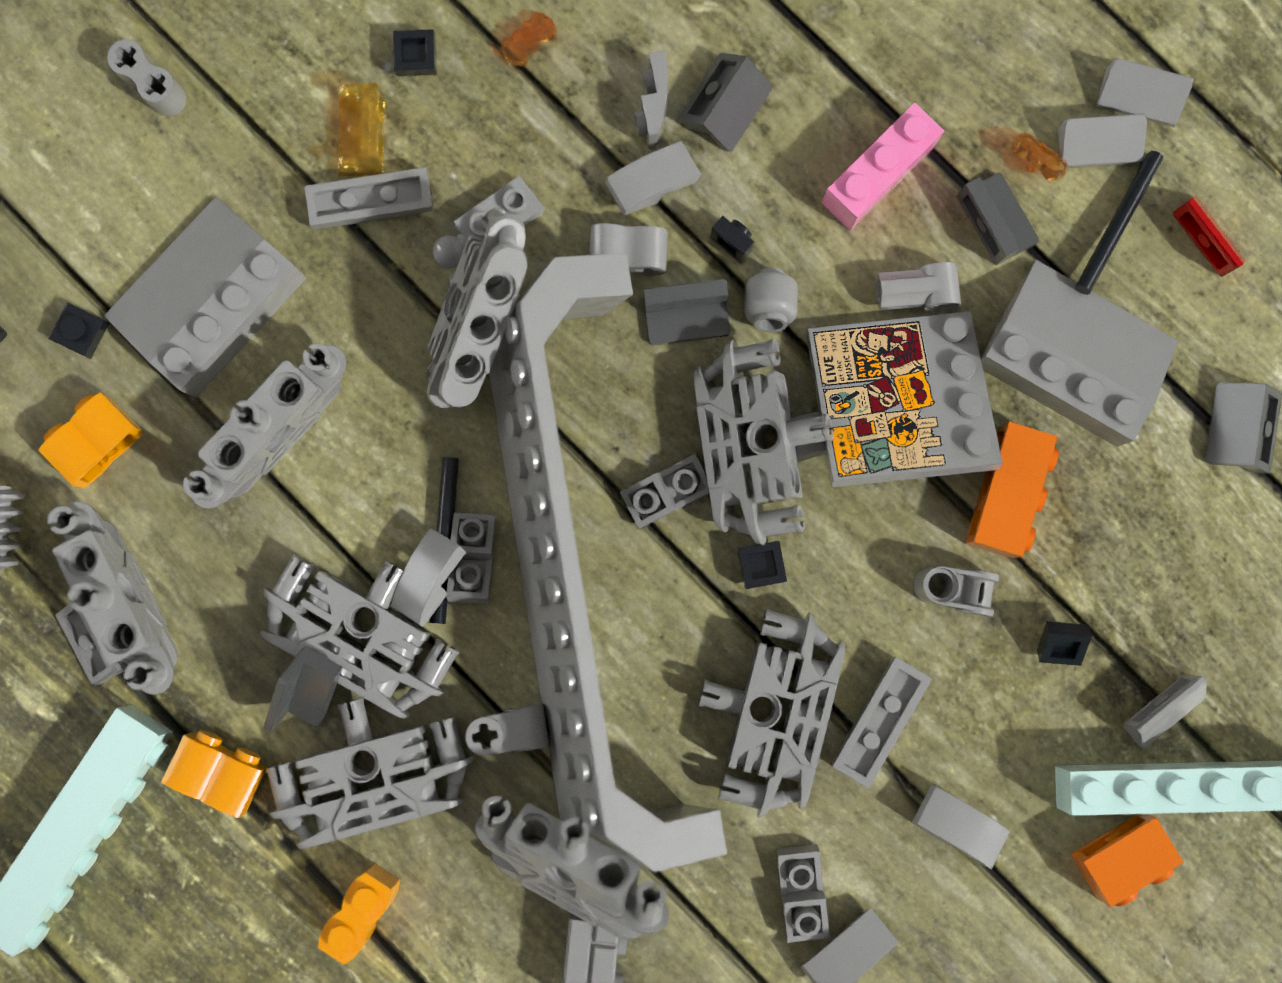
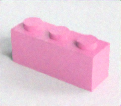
(882, 166)

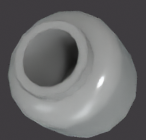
(771, 300)

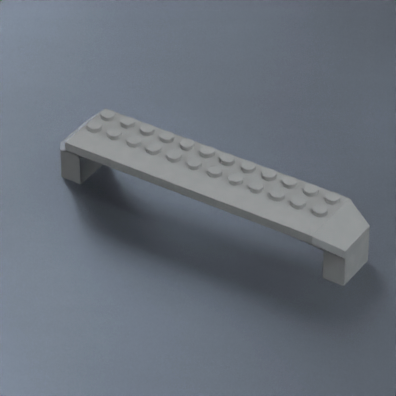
(553, 580)

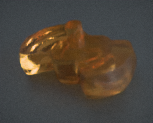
(528, 38)
(1039, 156)

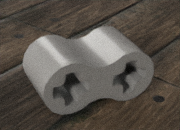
(146, 77)
(644, 246)

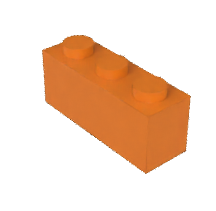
(1014, 492)

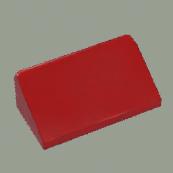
(1209, 236)

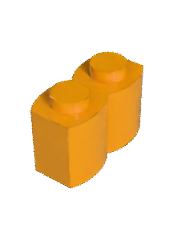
(90, 439)
(215, 773)
(357, 918)

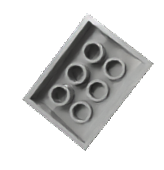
(204, 298)
(1079, 355)

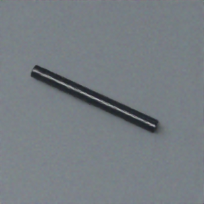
(1119, 222)
(446, 511)

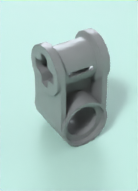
(963, 589)
(516, 731)

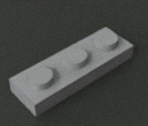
(369, 198)
(881, 722)

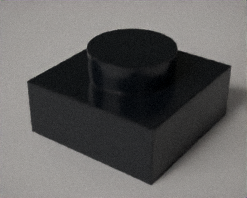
(414, 52)
(732, 238)
(78, 330)
(762, 565)
(1064, 643)

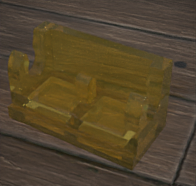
(361, 130)

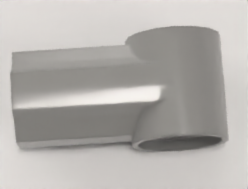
(930, 287)

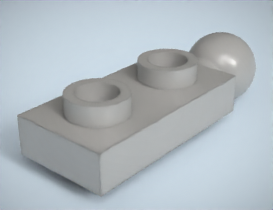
(513, 198)

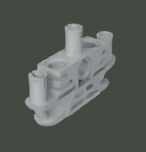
(476, 310)
(734, 424)
(266, 426)
(114, 597)
(362, 668)
(804, 718)
(374, 806)
(572, 869)

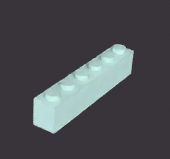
(1169, 787)
(76, 825)

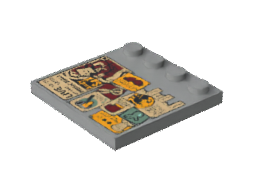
(903, 399)

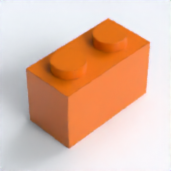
(1127, 859)

